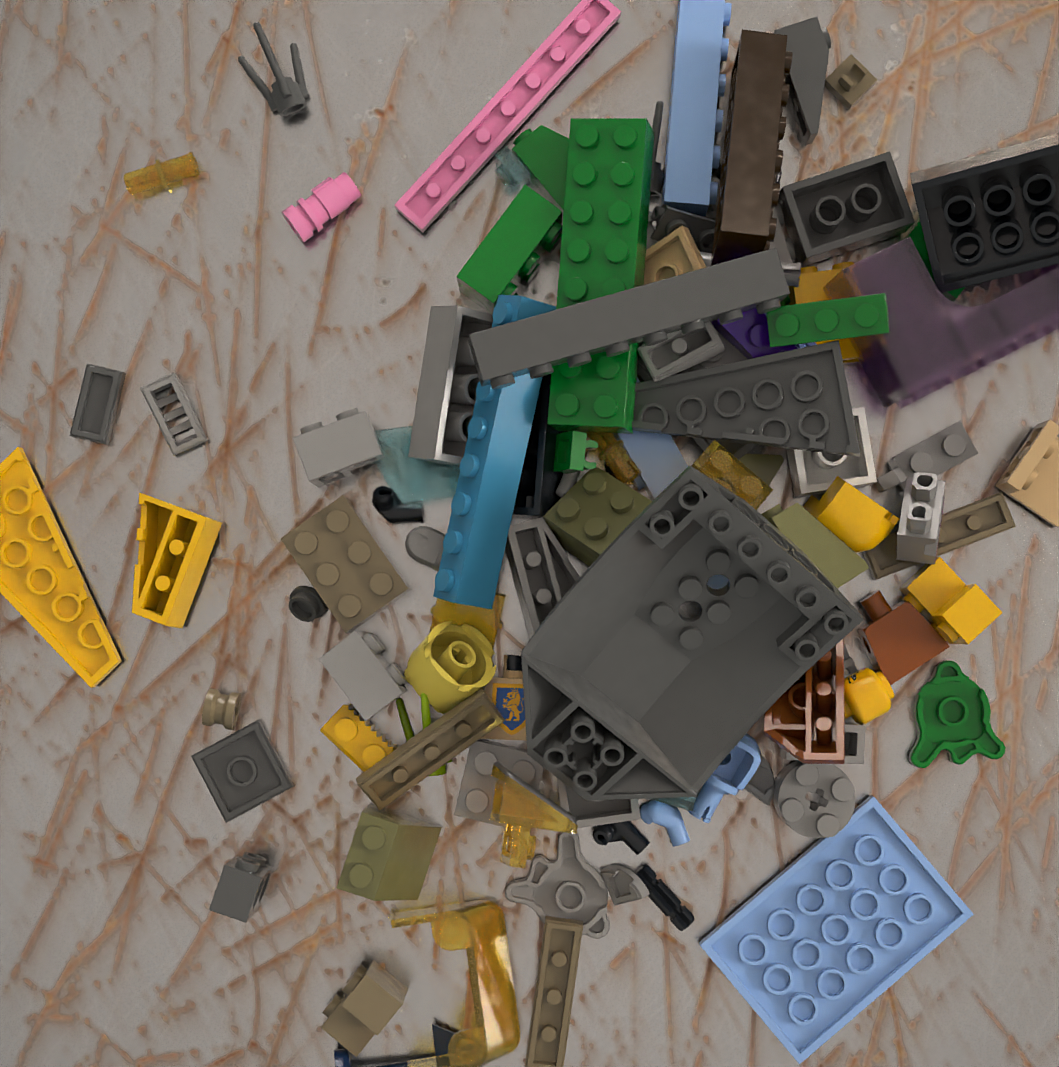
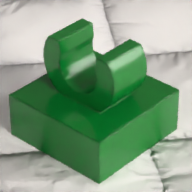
(571, 452)

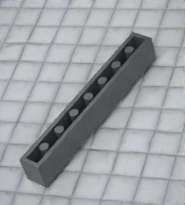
(628, 318)

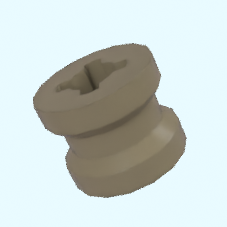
(221, 709)

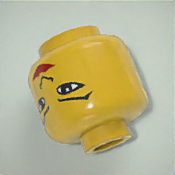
(867, 695)

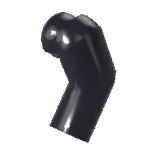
(392, 510)

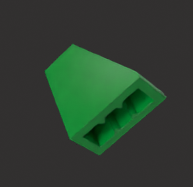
(545, 157)

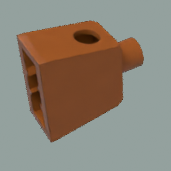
(897, 637)

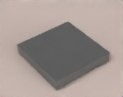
(242, 770)

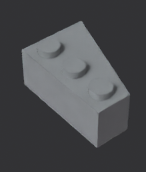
(538, 570)

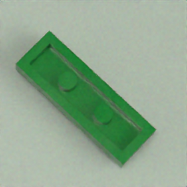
(829, 320)

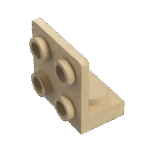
(1034, 473)

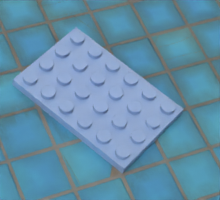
(835, 929)

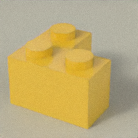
(951, 606)

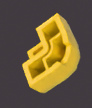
(852, 516)

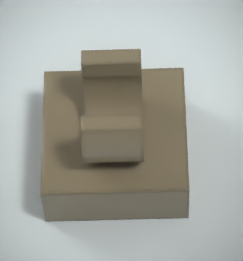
(850, 81)

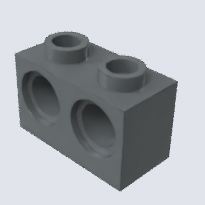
(241, 887)

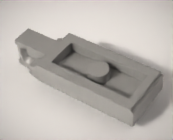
(929, 456)

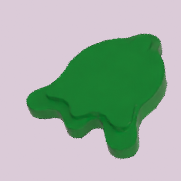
(952, 717)

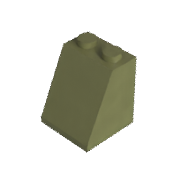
(821, 546)
(388, 855)

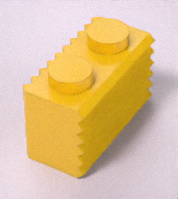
(357, 737)

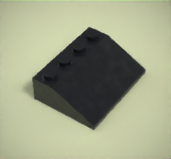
(991, 213)

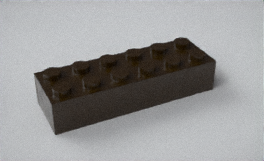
(752, 147)

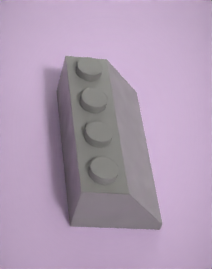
(446, 385)

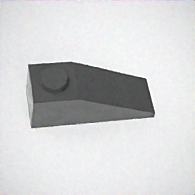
(808, 73)

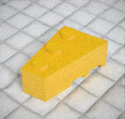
(170, 560)

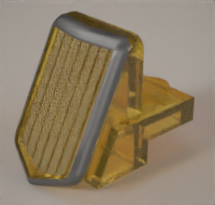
(521, 809)

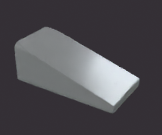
(681, 352)

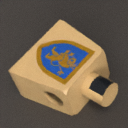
(508, 697)

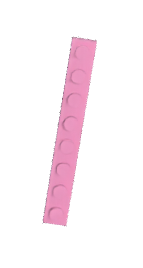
(506, 111)

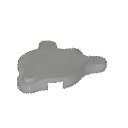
(565, 888)

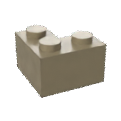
(365, 1009)

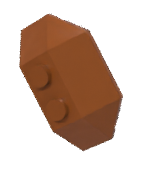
(811, 713)

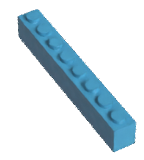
(489, 477)

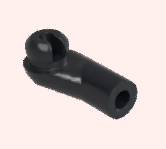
(623, 832)

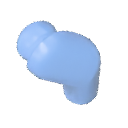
(668, 817)

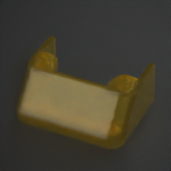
(482, 932)

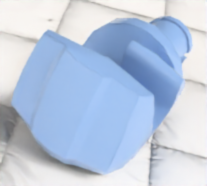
(728, 778)

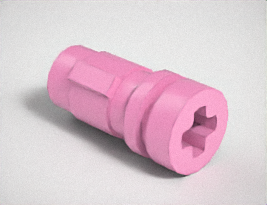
(325, 203)

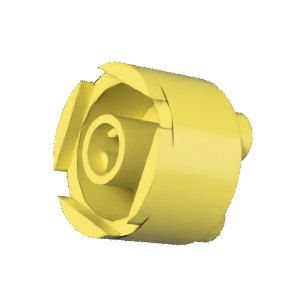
(450, 665)

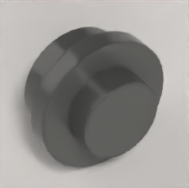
(306, 603)

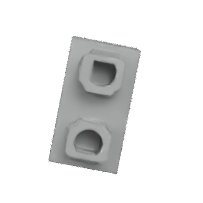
(920, 518)

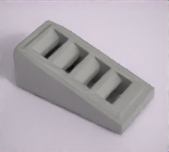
(155, 406)

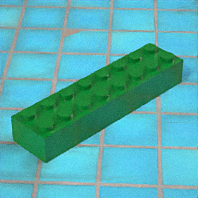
(599, 257)

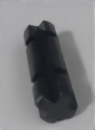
(665, 898)

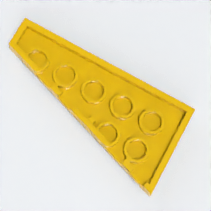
(43, 576)

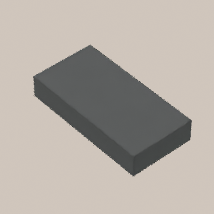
(97, 404)

